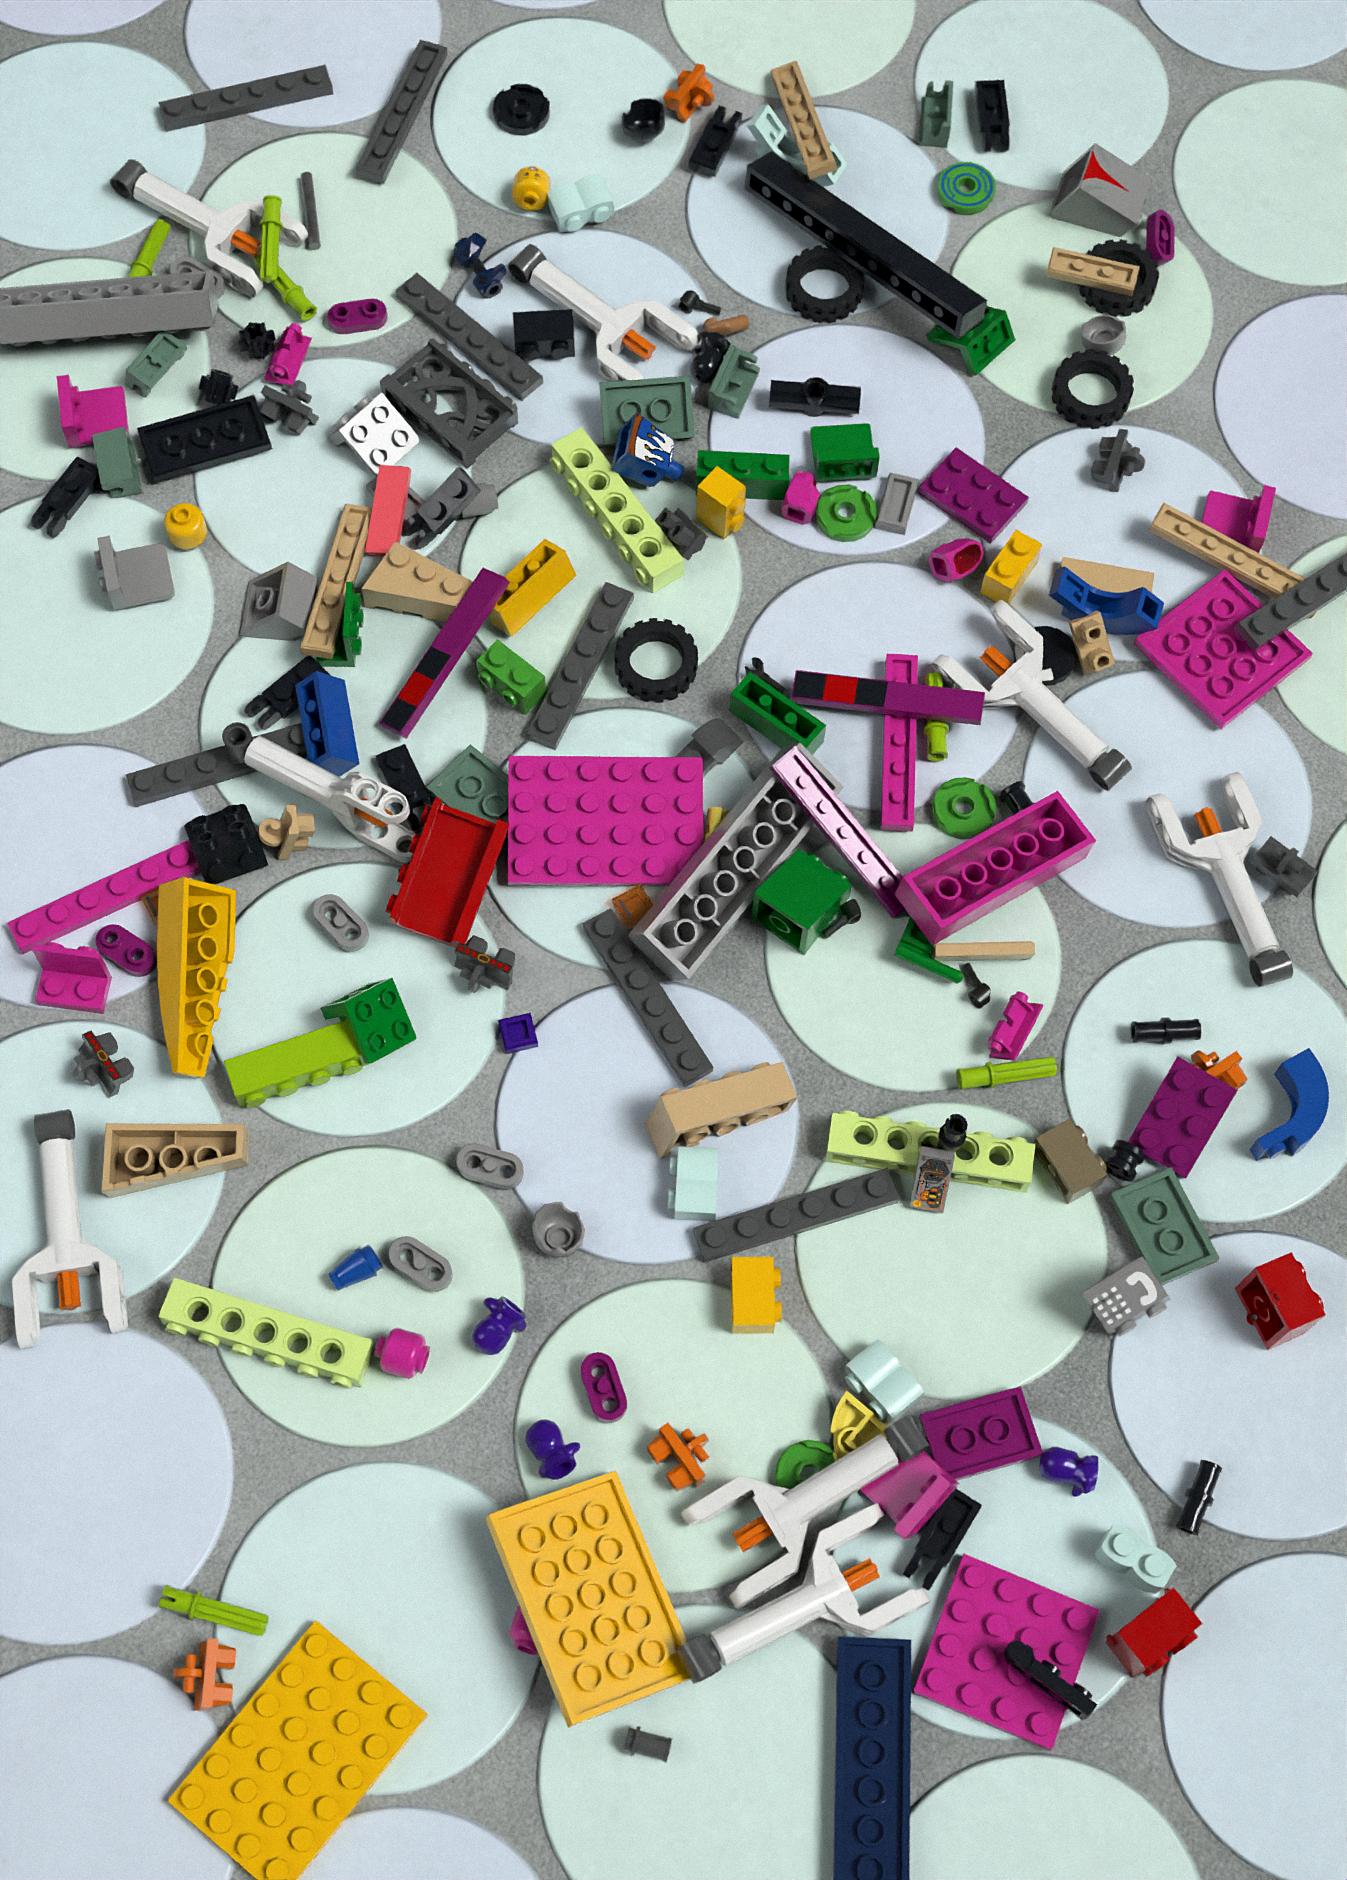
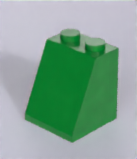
(800, 900)

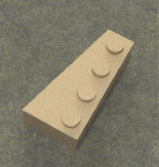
(719, 1106)
(164, 1154)

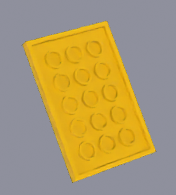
(590, 1597)
(298, 1758)

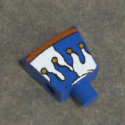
(645, 453)

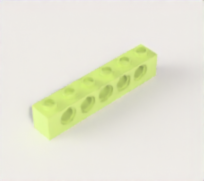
(580, 450)
(878, 1155)
(188, 1297)

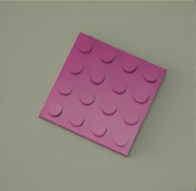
(1211, 660)
(966, 1654)

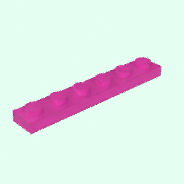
(899, 752)
(102, 897)

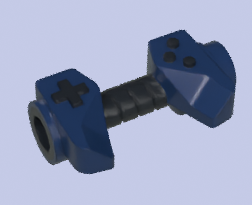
(486, 280)

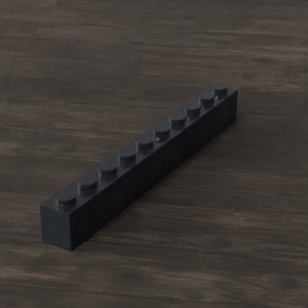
(865, 245)

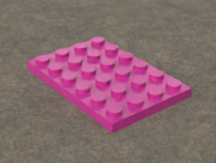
(602, 819)

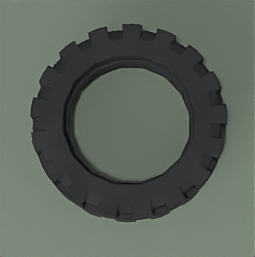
(1118, 303)
(819, 308)
(1099, 364)
(655, 631)

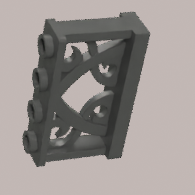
(463, 378)

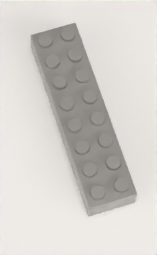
(107, 308)
(725, 873)

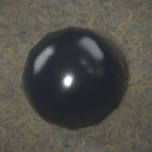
(644, 120)

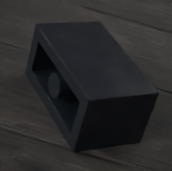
(544, 334)

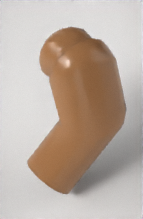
(726, 326)

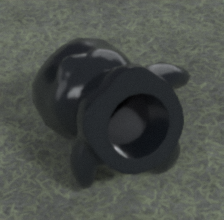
(709, 357)

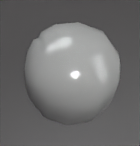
(1104, 334)
(558, 1230)

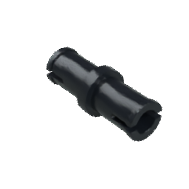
(1165, 1030)
(952, 1133)
(1199, 1497)

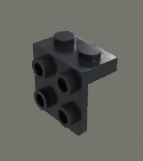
(226, 844)

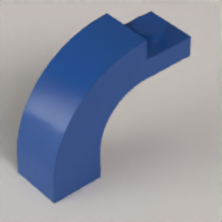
(1121, 613)
(1309, 1099)

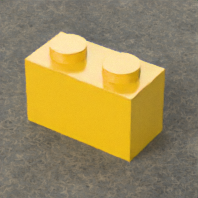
(721, 503)
(1011, 567)
(754, 1295)

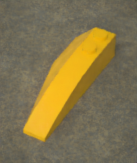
(192, 963)

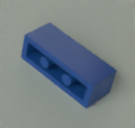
(327, 723)

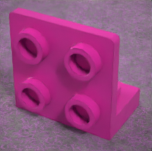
(89, 411)
(1240, 517)
(72, 978)
(911, 1493)

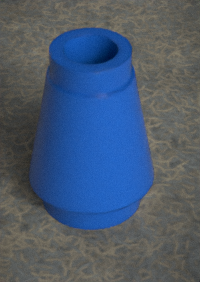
(355, 1268)

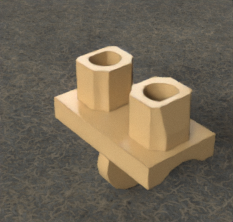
(1091, 642)
(289, 831)

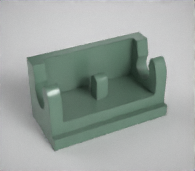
(936, 116)
(154, 362)
(733, 382)
(117, 462)

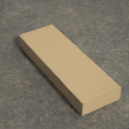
(1092, 271)
(1109, 577)
(983, 951)

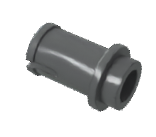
(647, 1744)

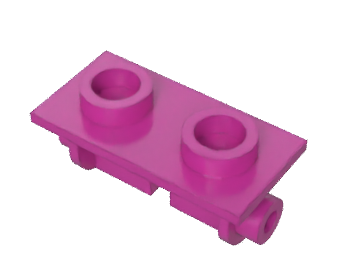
(288, 356)
(1011, 1035)

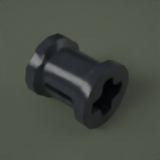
(1015, 797)

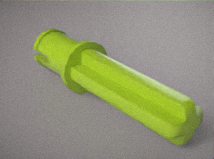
(270, 238)
(143, 264)
(292, 294)
(935, 729)
(1006, 1072)
(214, 1611)

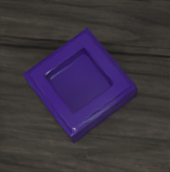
(518, 1033)

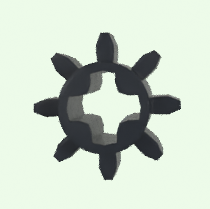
(256, 340)
(218, 387)

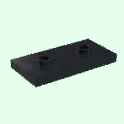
(204, 438)

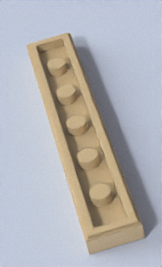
(803, 120)
(1223, 552)
(341, 567)

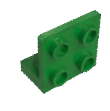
(982, 343)
(844, 452)
(349, 641)
(375, 1018)

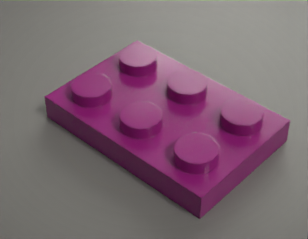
(973, 495)
(1182, 1116)
(981, 1434)

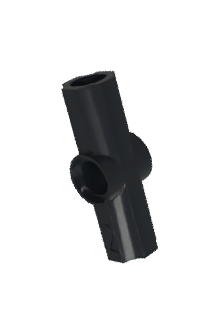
(801, 397)

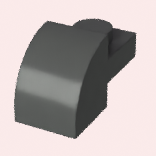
(713, 742)

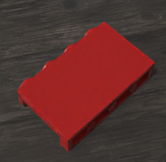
(446, 874)

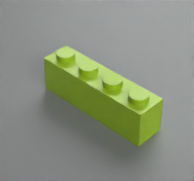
(294, 1064)

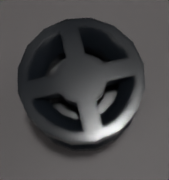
(1124, 1160)

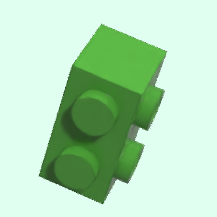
(511, 677)

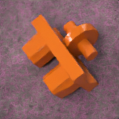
(692, 92)
(1226, 1070)
(669, 1444)
(208, 1692)

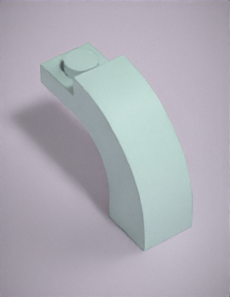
(775, 138)

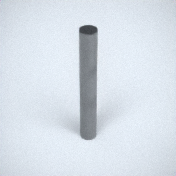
(310, 210)

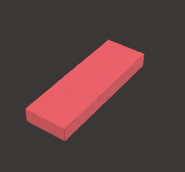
(388, 509)

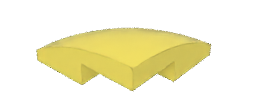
(853, 1426)

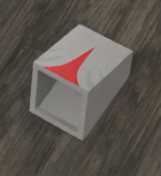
(1101, 193)

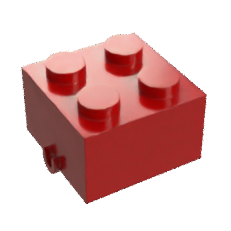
(1280, 1300)
(1149, 1636)

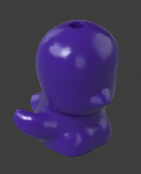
(496, 1329)
(547, 1446)
(1065, 1466)

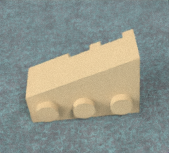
(414, 585)

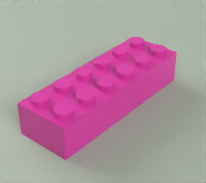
(994, 867)

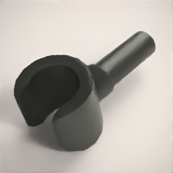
(691, 300)
(758, 664)
(851, 913)
(981, 993)

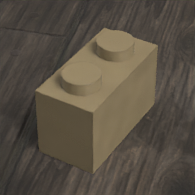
(1070, 1160)

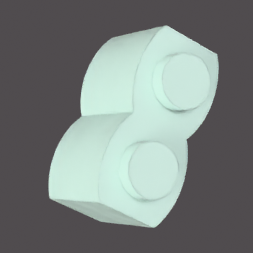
(580, 203)
(695, 1183)
(883, 1382)
(1143, 1564)

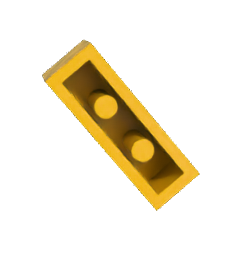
(532, 586)

